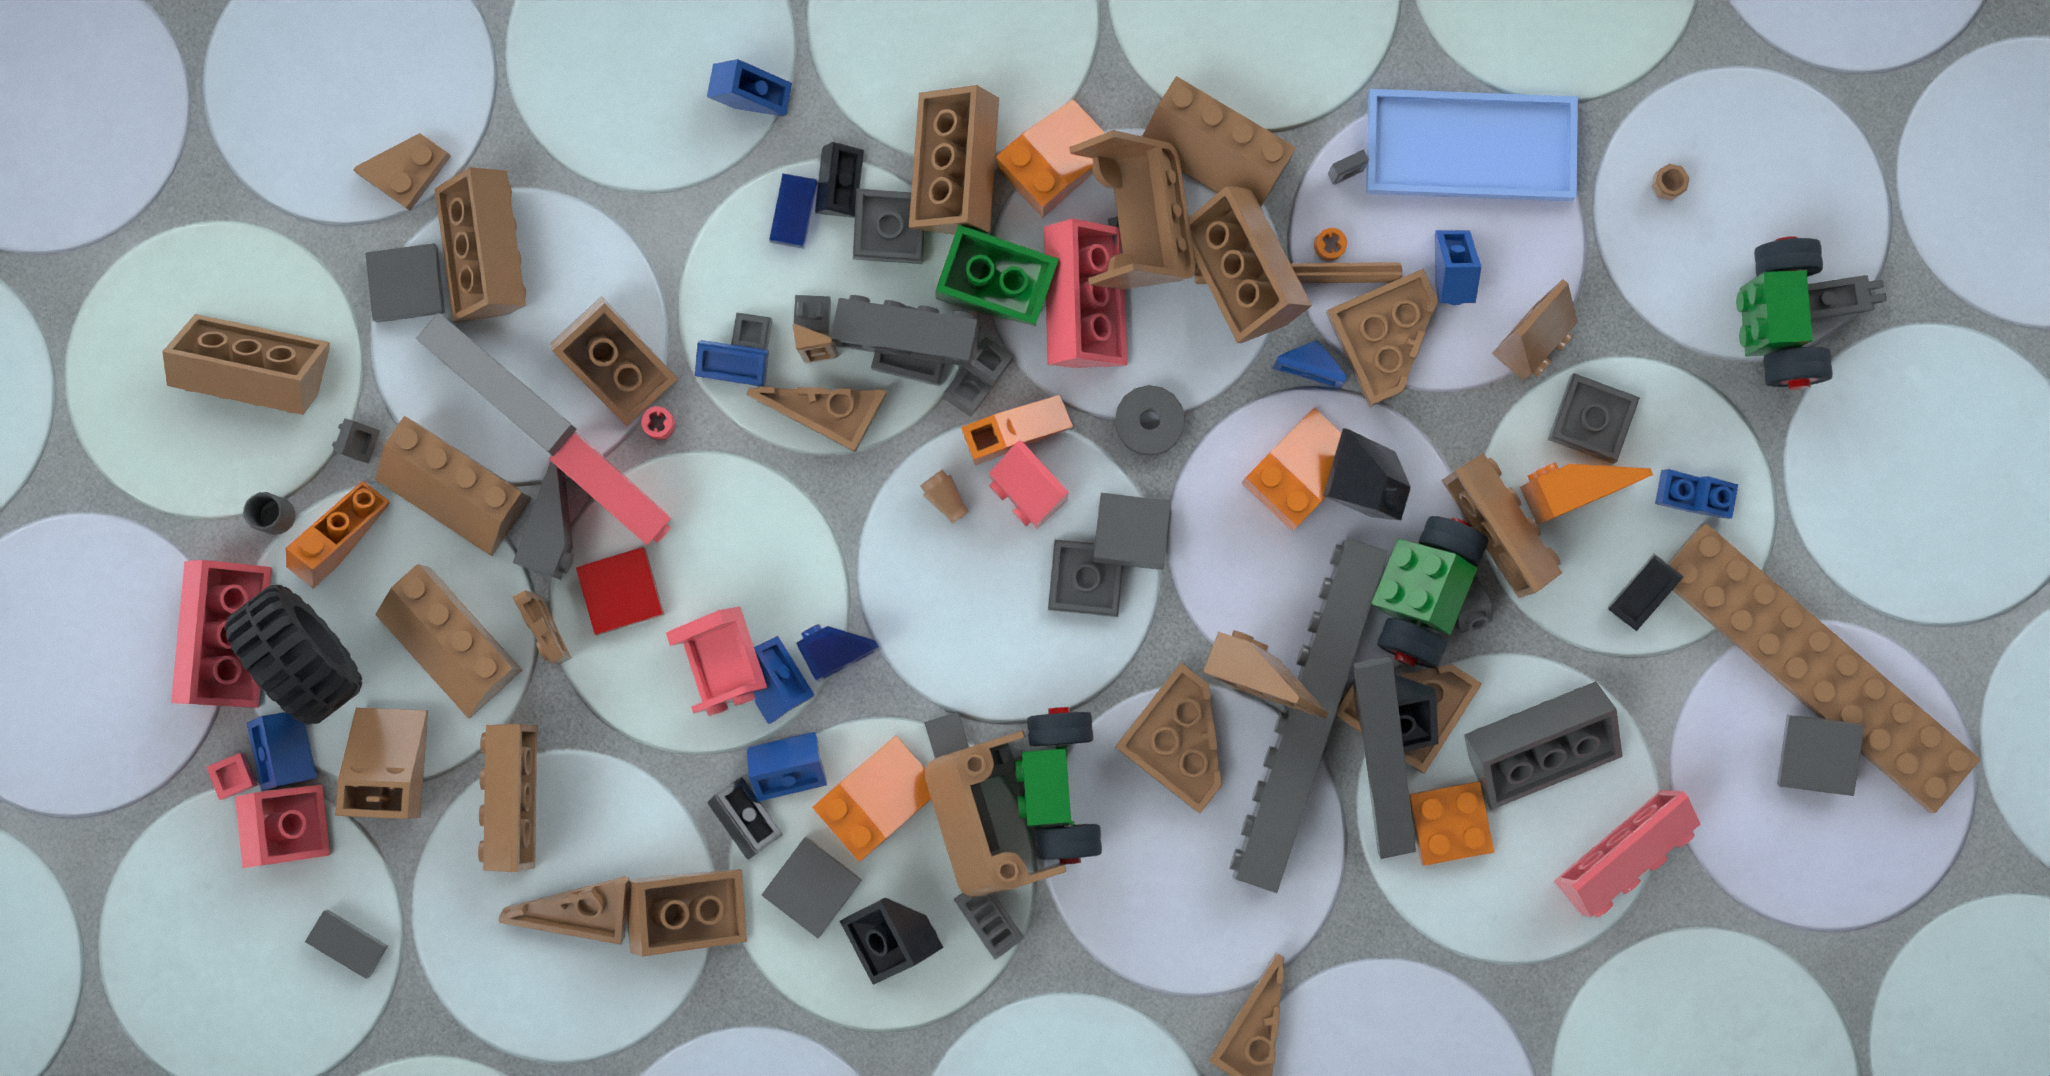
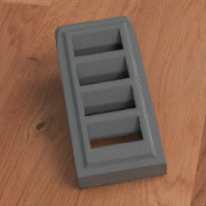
(1007, 943)

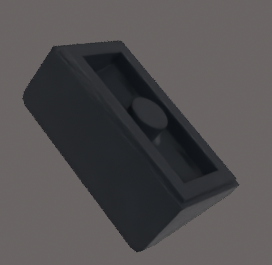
(838, 180)
(744, 818)

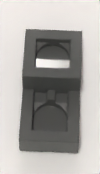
(975, 383)

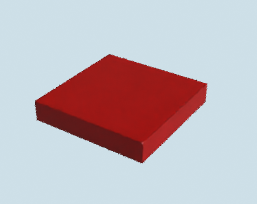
(620, 591)

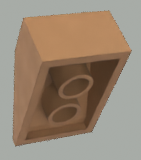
(1539, 333)
(613, 361)
(1251, 669)
(685, 912)

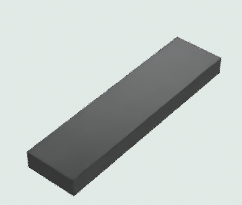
(948, 736)

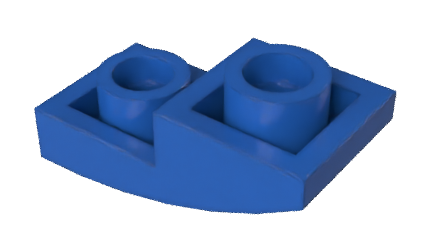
(1696, 494)

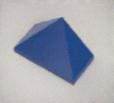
(1311, 363)

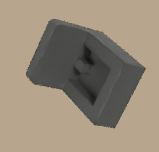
(1476, 608)

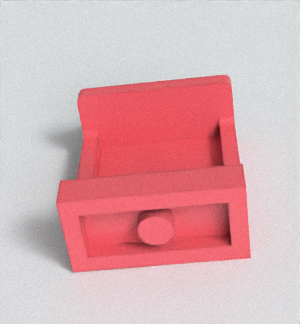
(720, 659)

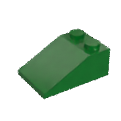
(995, 277)

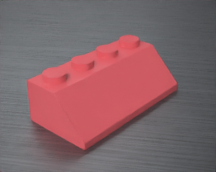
(1083, 319)
(204, 661)
(1629, 852)

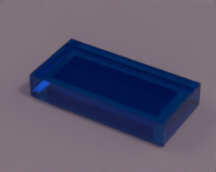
(793, 211)

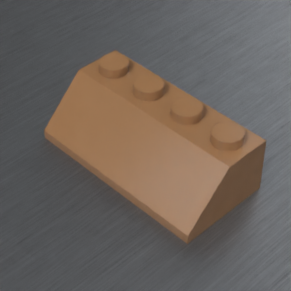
(1217, 142)
(954, 160)
(480, 245)
(1245, 265)
(246, 364)
(449, 485)
(1497, 515)
(446, 639)
(508, 797)

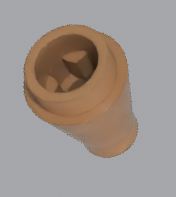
(944, 495)

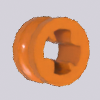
(1341, 243)

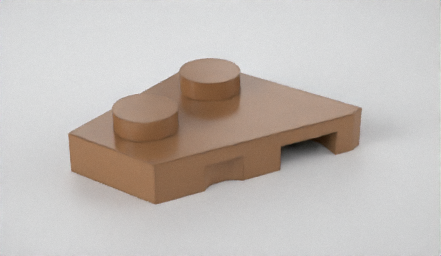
(405, 169)
(543, 627)

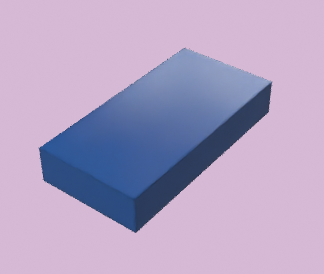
(731, 363)

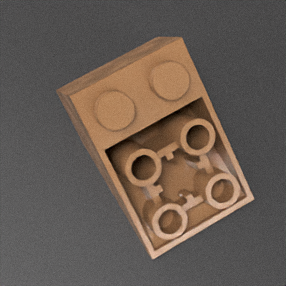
(383, 764)

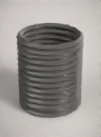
(253, 508)

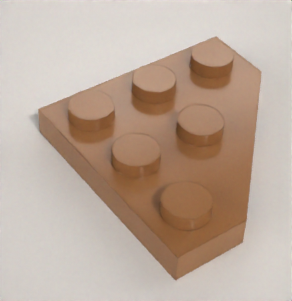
(1384, 333)
(1453, 695)
(1178, 739)

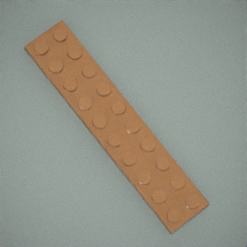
(1820, 668)

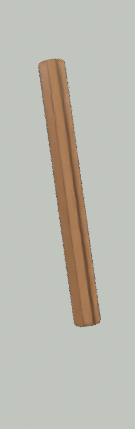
(1338, 272)

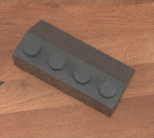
(1544, 744)

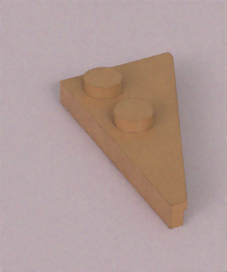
(835, 414)
(585, 912)
(1251, 1037)

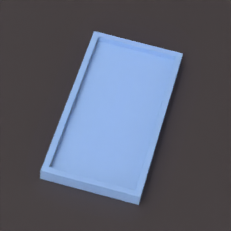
(1472, 145)

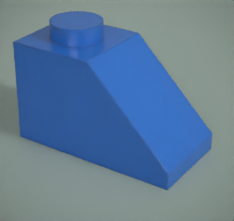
(749, 88)
(1456, 267)

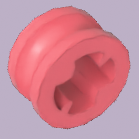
(669, 423)

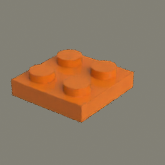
(1451, 823)

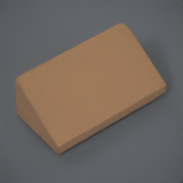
(813, 345)

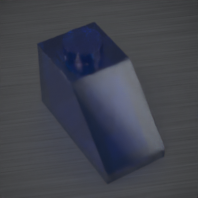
(832, 650)

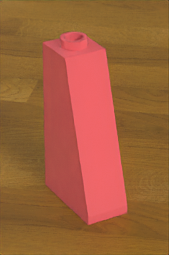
(612, 489)

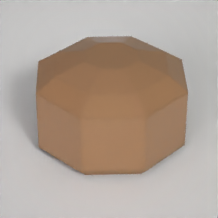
(1670, 182)

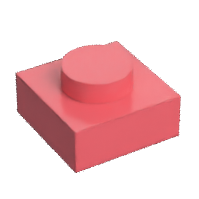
(231, 776)

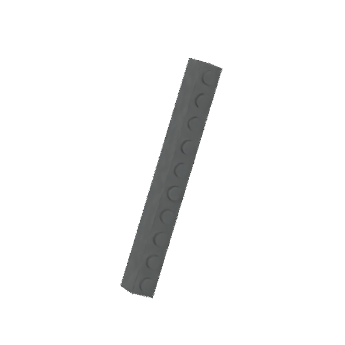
(1302, 735)

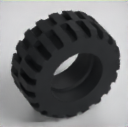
(293, 655)

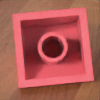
(1027, 485)
(282, 825)

